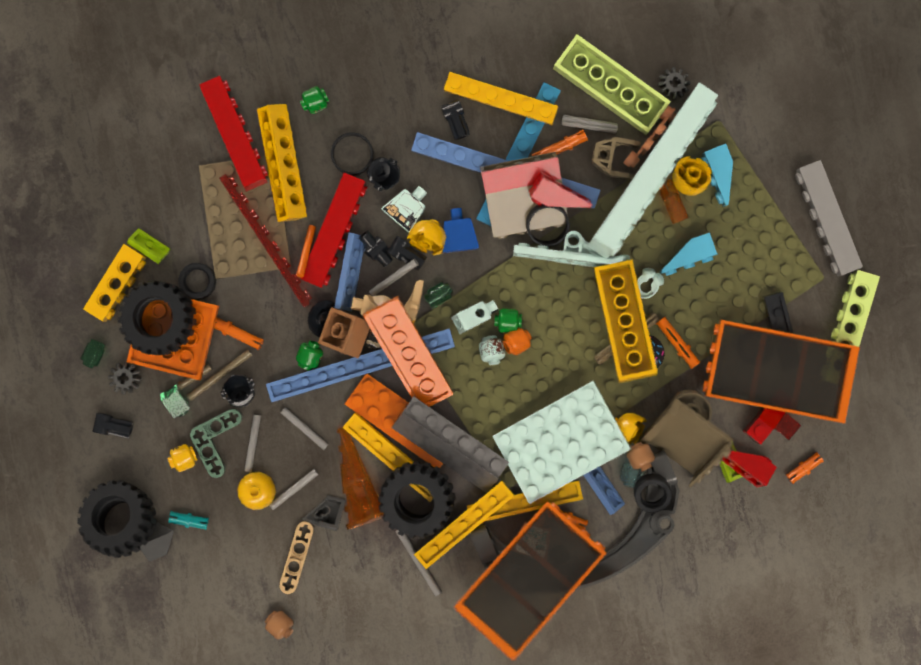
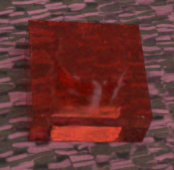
(787, 426)

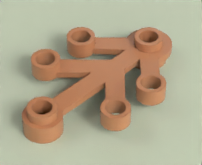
(668, 116)

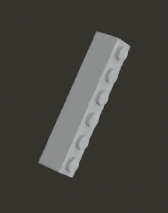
(828, 218)

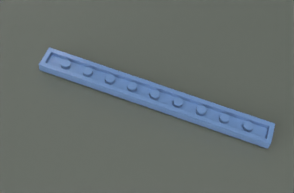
(474, 160)
(348, 369)

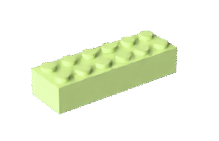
(611, 84)

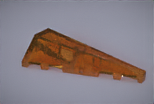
(356, 484)

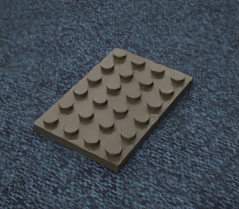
(232, 240)

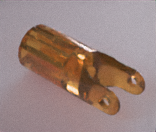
(673, 202)

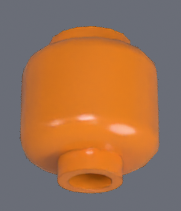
(517, 341)

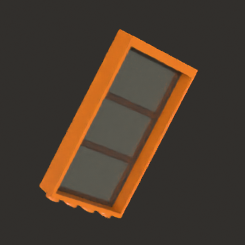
(781, 371)
(530, 580)

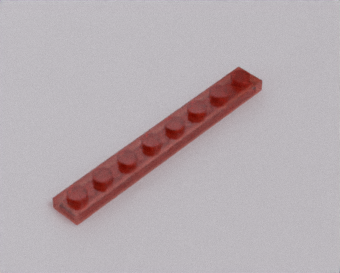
(262, 233)

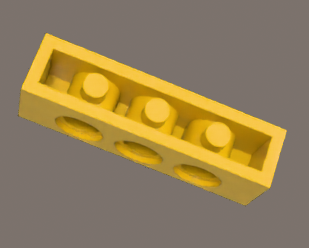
(94, 305)

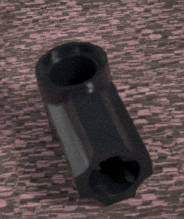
(454, 115)
(403, 251)
(106, 425)

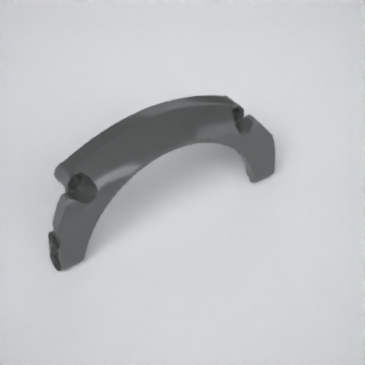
(637, 544)

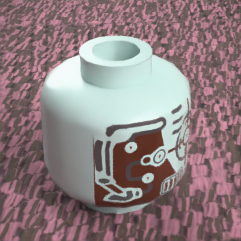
(491, 350)

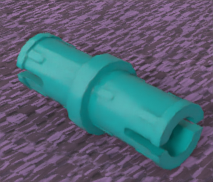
(188, 520)

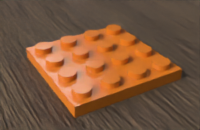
(191, 357)

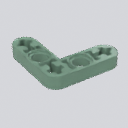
(209, 434)

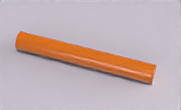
(306, 251)

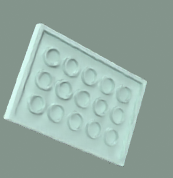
(561, 442)

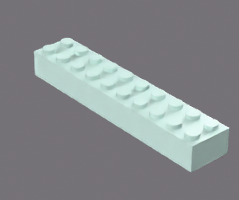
(651, 173)

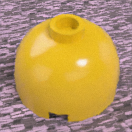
(691, 176)
(427, 236)
(631, 426)
(256, 490)

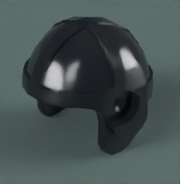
(383, 173)
(238, 390)

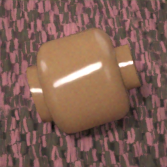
(640, 456)
(279, 625)

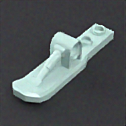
(572, 254)

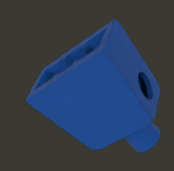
(459, 233)

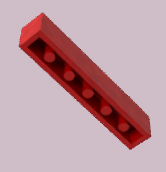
(233, 134)
(333, 230)

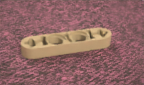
(294, 556)

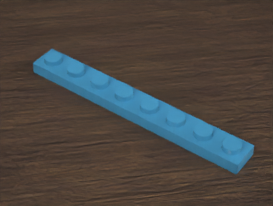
(525, 139)

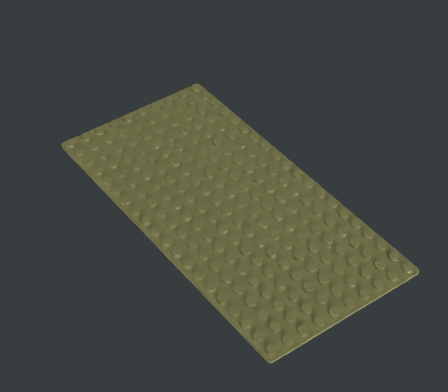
(564, 309)

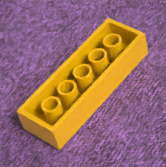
(625, 321)

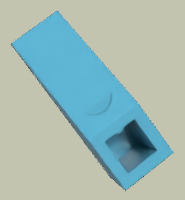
(721, 167)
(694, 250)

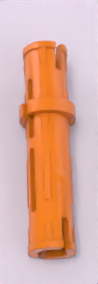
(564, 144)
(237, 333)
(692, 361)

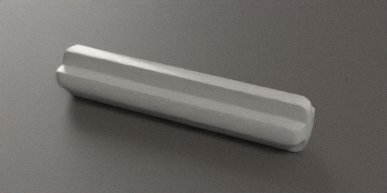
(589, 124)

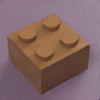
(344, 333)

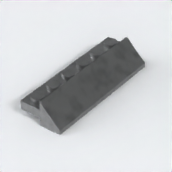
(450, 444)

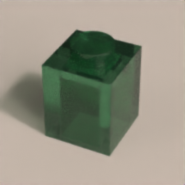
(175, 401)

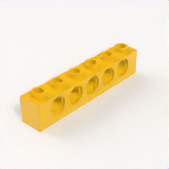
(282, 162)

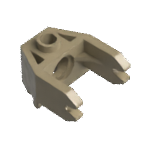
(608, 147)

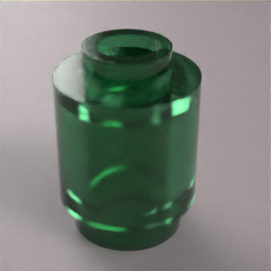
(438, 294)
(93, 353)

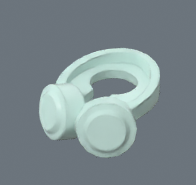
(658, 281)

